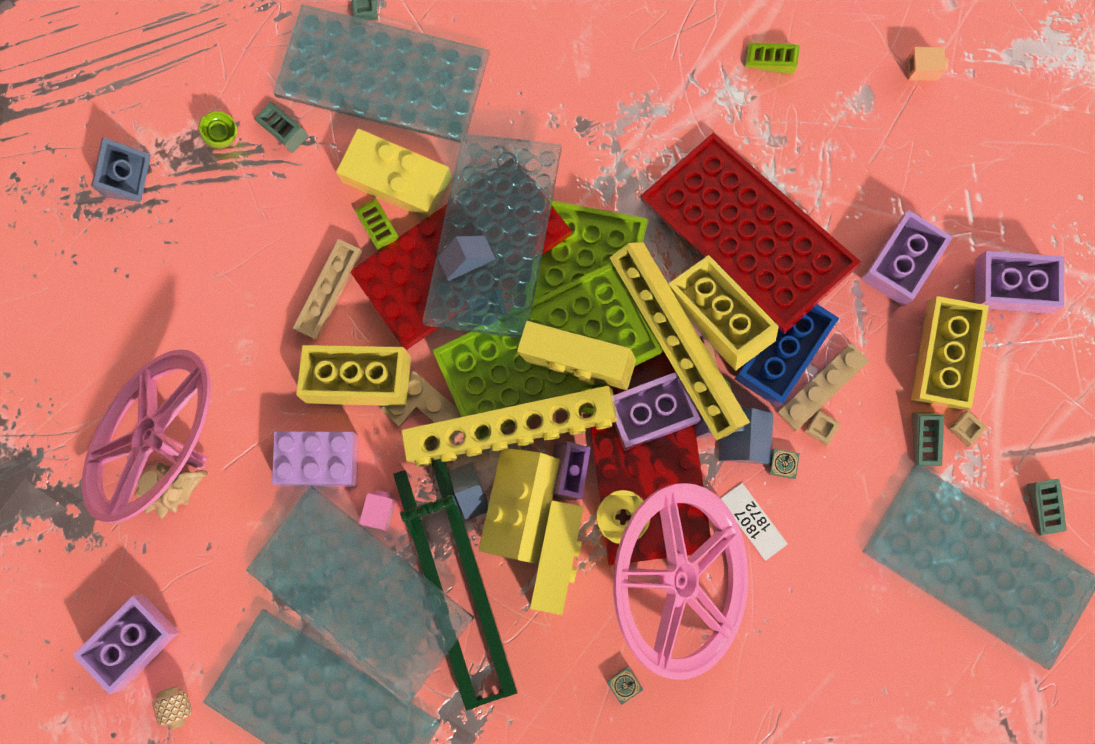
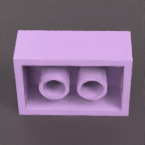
(906, 258)
(1019, 282)
(653, 411)
(315, 459)
(126, 644)

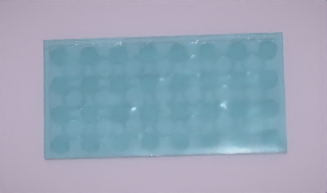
(382, 73)
(506, 195)
(982, 566)
(360, 594)
(302, 693)

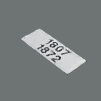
(754, 522)

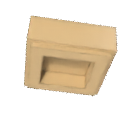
(822, 428)
(967, 428)

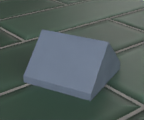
(120, 171)
(753, 443)

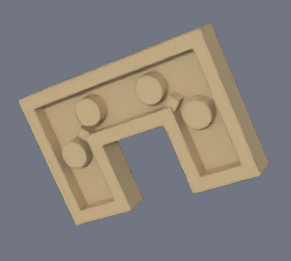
(426, 399)

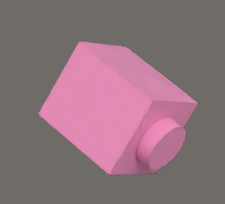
(378, 510)

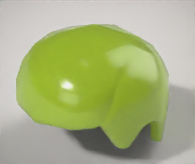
(217, 129)

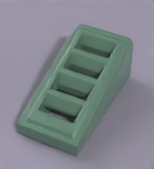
(292, 137)
(938, 430)
(1057, 505)

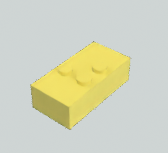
(394, 174)
(723, 312)
(949, 353)
(577, 355)
(354, 375)
(519, 505)
(557, 558)

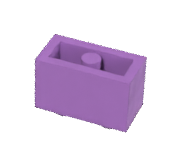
(571, 470)

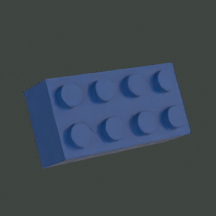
(781, 364)

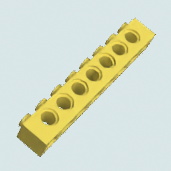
(417, 439)

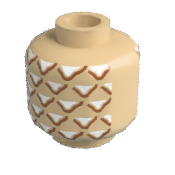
(172, 707)

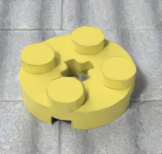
(613, 505)

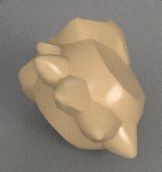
(175, 494)

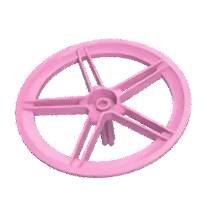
(146, 437)
(682, 581)

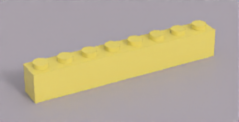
(679, 340)

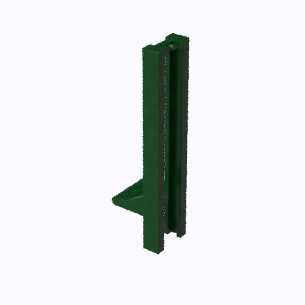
(412, 518)

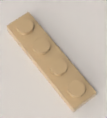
(327, 290)
(822, 387)

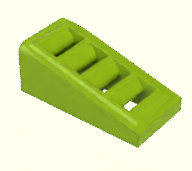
(773, 48)
(384, 241)

